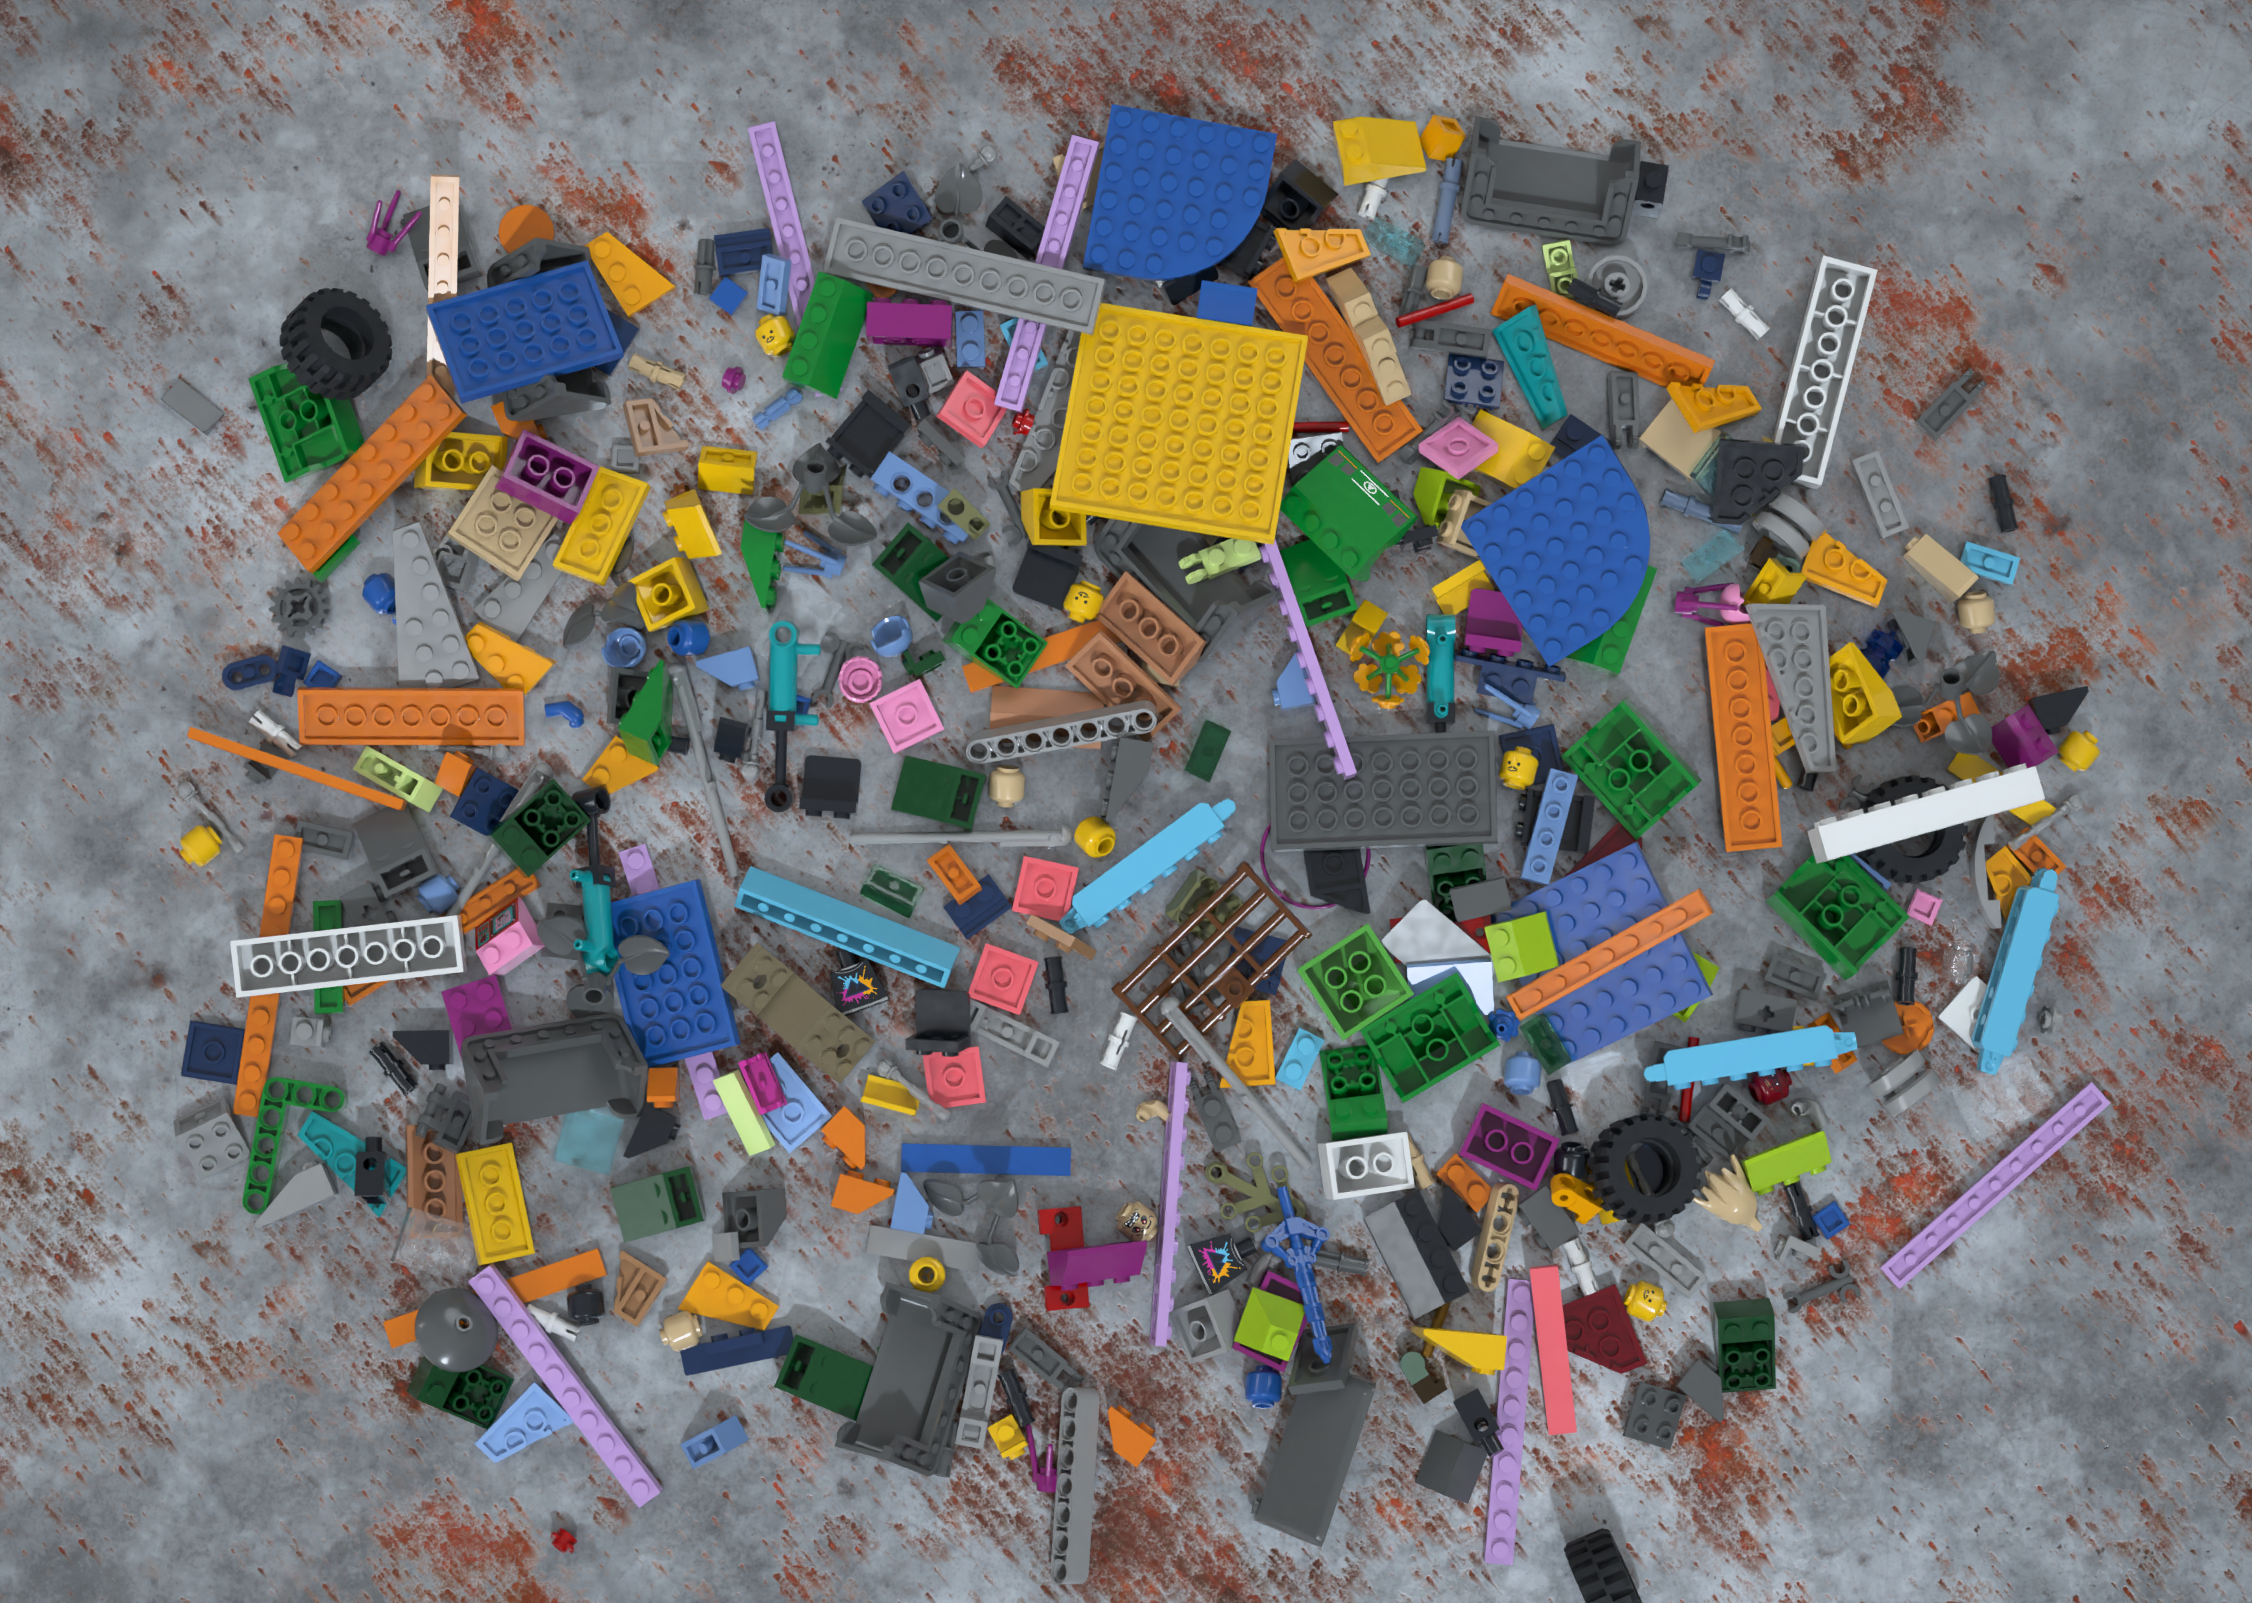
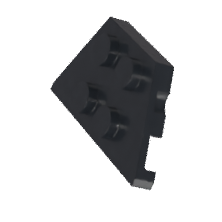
(1338, 878)

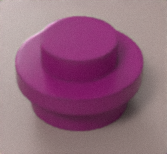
(733, 379)

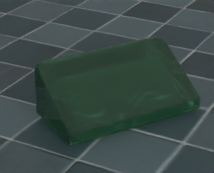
(1207, 751)
(892, 890)
(1545, 1044)

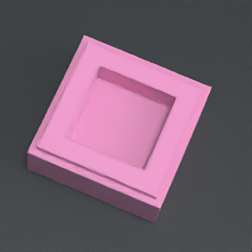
(1923, 907)

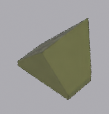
(816, 504)

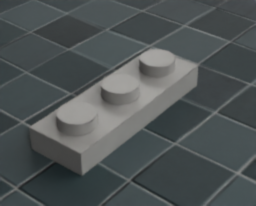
(1879, 494)
(1665, 1260)

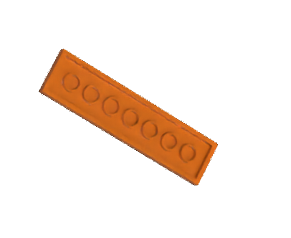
(1603, 336)
(1335, 360)
(372, 474)
(411, 716)
(1743, 738)

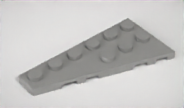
(1042, 446)
(428, 630)
(1798, 661)

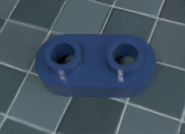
(250, 671)
(997, 1330)

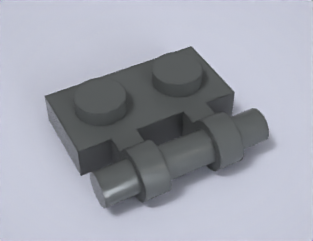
(455, 1123)

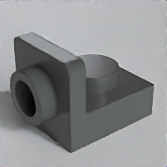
(261, 772)

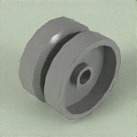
(1624, 274)
(1789, 526)
(1901, 1079)

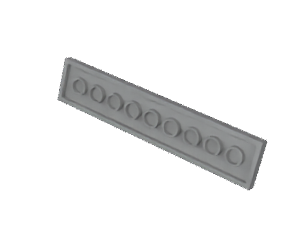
(964, 276)

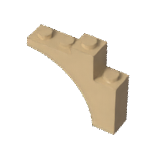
(1370, 333)

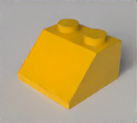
(1049, 525)
(692, 526)
(669, 594)

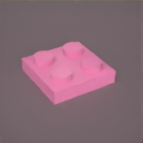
(1458, 447)
(907, 716)

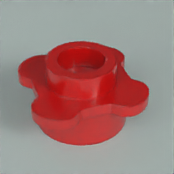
(1022, 422)
(563, 1541)

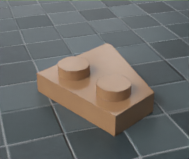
(650, 429)
(1063, 940)
(637, 1289)

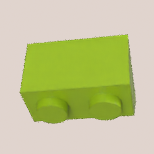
(1521, 946)

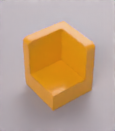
(1442, 138)

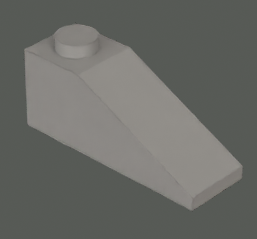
(301, 1192)

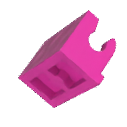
(763, 1083)

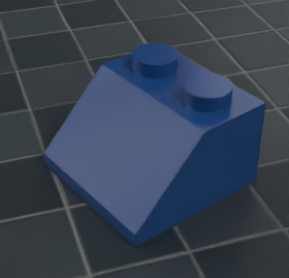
(1227, 303)

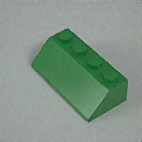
(827, 336)
(1610, 648)

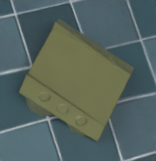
(1195, 890)

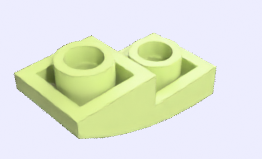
(1559, 266)

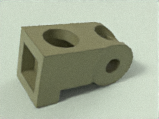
(963, 514)

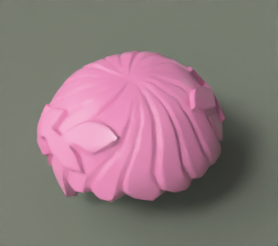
(860, 679)

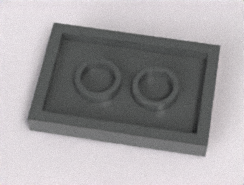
(1309, 1371)

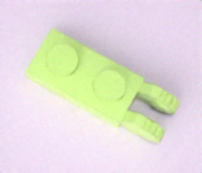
(1220, 559)

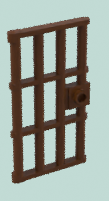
(1227, 976)

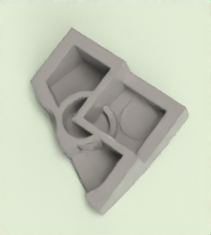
(455, 564)

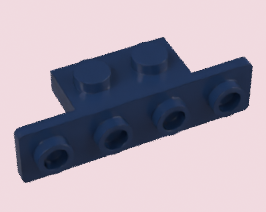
(1511, 678)
(738, 1350)

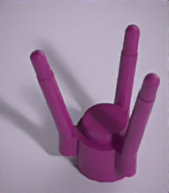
(378, 238)
(1688, 603)
(1047, 1477)

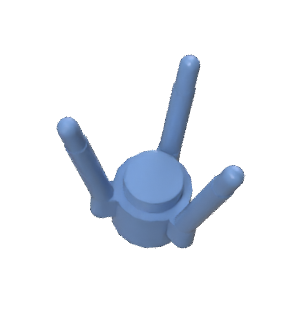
(831, 561)
(1525, 713)

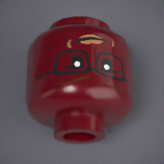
(1770, 1088)

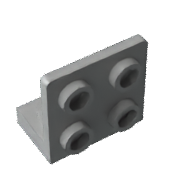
(211, 1138)

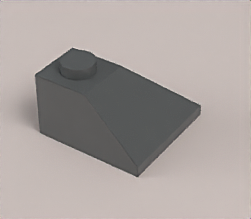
(754, 1215)

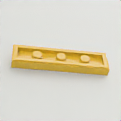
(1971, 766)

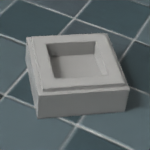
(624, 459)
(725, 1246)

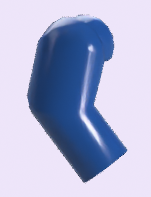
(567, 710)

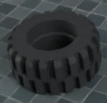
(317, 363)
(1919, 868)
(1677, 1161)
(1600, 1569)

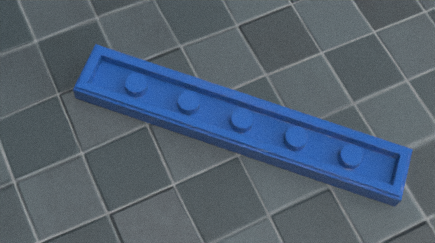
(986, 1159)

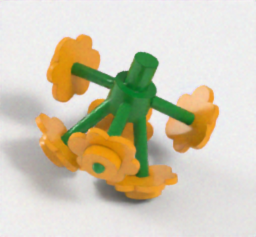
(1388, 649)

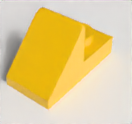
(1366, 619)

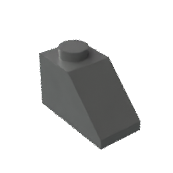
(1703, 1387)

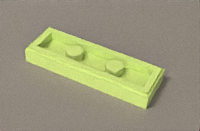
(743, 1112)

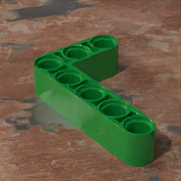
(277, 1132)

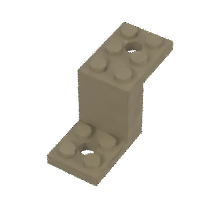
(798, 1013)

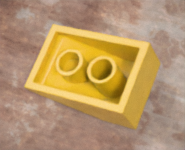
(1377, 149)
(1518, 454)
(461, 462)
(1860, 697)
(1479, 1350)

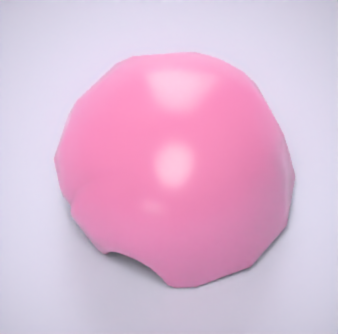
(1732, 596)

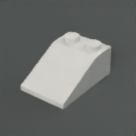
(1365, 1165)

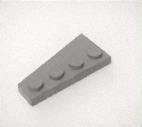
(515, 603)

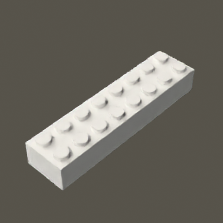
(1823, 363)
(1923, 815)
(348, 956)

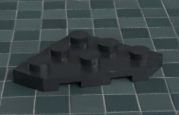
(1752, 476)

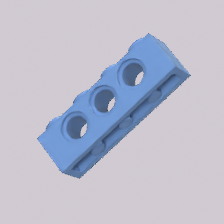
(894, 468)
(1548, 827)

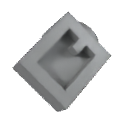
(934, 369)
(310, 1032)
(1800, 1249)

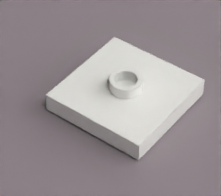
(1963, 1010)

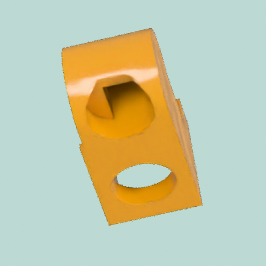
(1576, 1196)

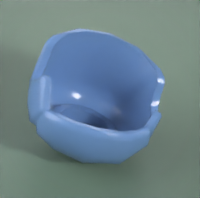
(891, 636)
(624, 648)

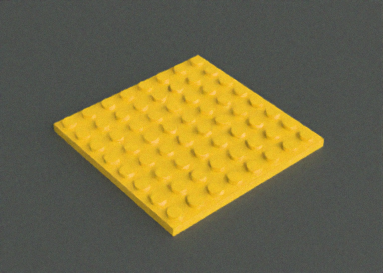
(1180, 423)

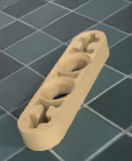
(1499, 1237)

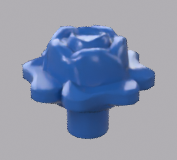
(1503, 1024)

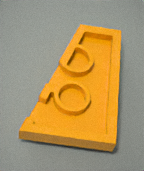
(1320, 251)
(627, 275)
(1713, 407)
(1838, 570)
(507, 660)
(2005, 877)
(1252, 1046)
(728, 1299)

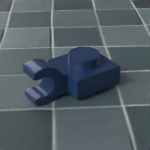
(1707, 269)
(292, 666)

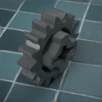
(308, 599)

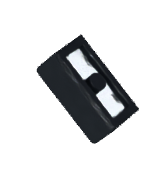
(1183, 287)

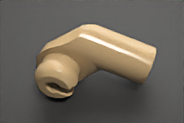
(1152, 1109)

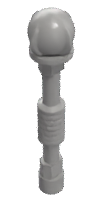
(987, 155)
(498, 752)
(751, 770)
(187, 791)
(2069, 806)
(888, 1068)
(1662, 1228)

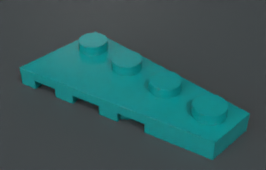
(1530, 359)
(339, 1151)

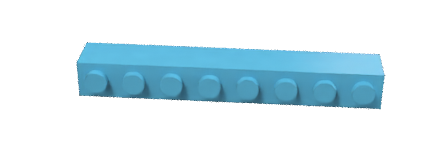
(847, 927)

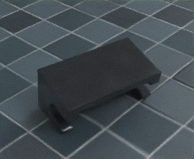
(1016, 227)

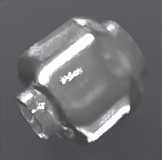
(1961, 962)

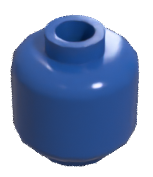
(380, 593)
(688, 637)
(1263, 1387)

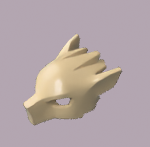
(1730, 1197)

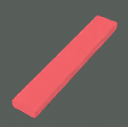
(1553, 1349)

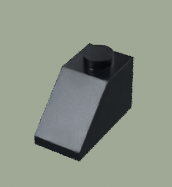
(2057, 708)
(731, 740)
(428, 1046)
(652, 1131)
(1455, 1221)

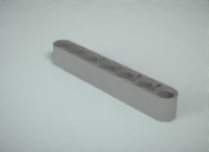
(1071, 722)
(1075, 1485)

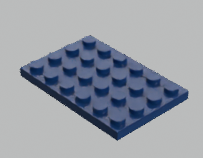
(524, 331)
(681, 1005)

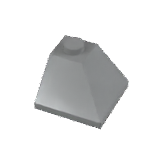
(1206, 1326)

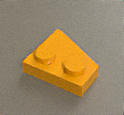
(617, 768)

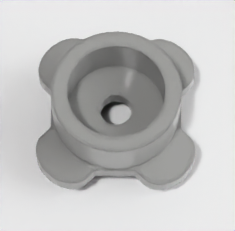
(2050, 1019)

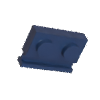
(742, 251)
(1573, 436)
(980, 909)

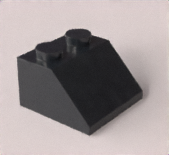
(1297, 199)

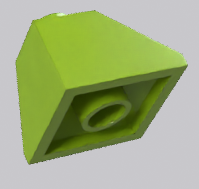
(1434, 491)
(1270, 1324)

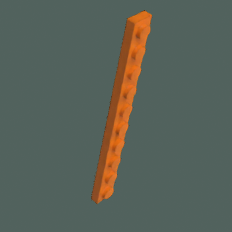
(264, 1008)

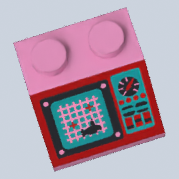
(507, 938)

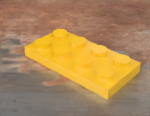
(601, 526)
(495, 1204)

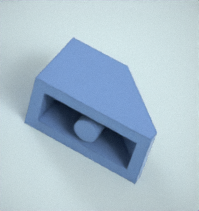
(732, 668)
(1291, 687)
(911, 1208)
(714, 1442)

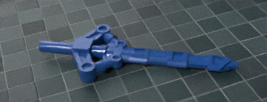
(1301, 1259)

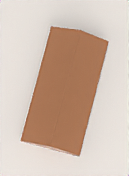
(1151, 629)
(1120, 680)
(1025, 705)
(432, 1177)

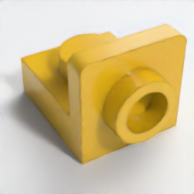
(1008, 1437)

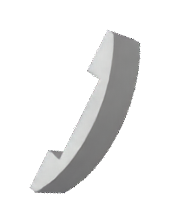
(1988, 908)
(1012, 1034)
(913, 1245)
(979, 1391)

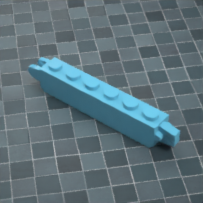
(1146, 864)
(2015, 970)
(1751, 1054)

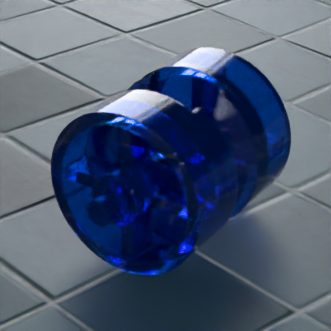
(1881, 651)

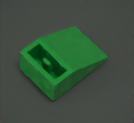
(761, 557)
(1317, 584)
(997, 643)
(648, 723)
(1353, 1093)

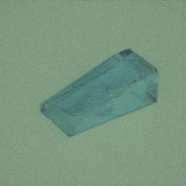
(1394, 242)

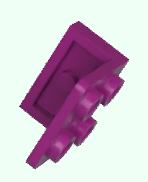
(1492, 624)
(2022, 739)

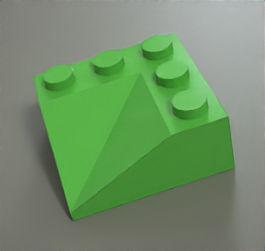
(1354, 982)

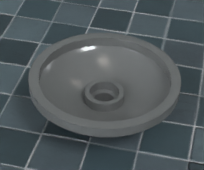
(445, 1341)

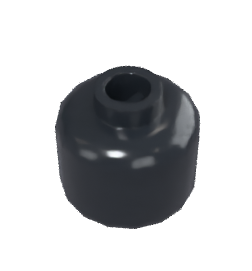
(1572, 1159)
(585, 1305)

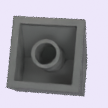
(958, 587)

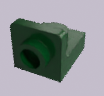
(928, 662)

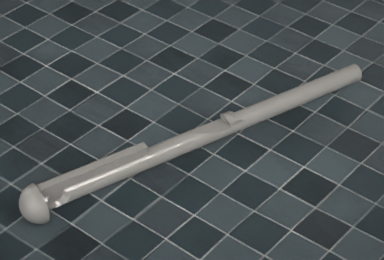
(694, 727)
(528, 789)
(1006, 838)
(1207, 1053)

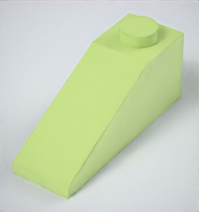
(397, 779)

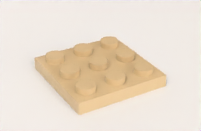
(501, 527)

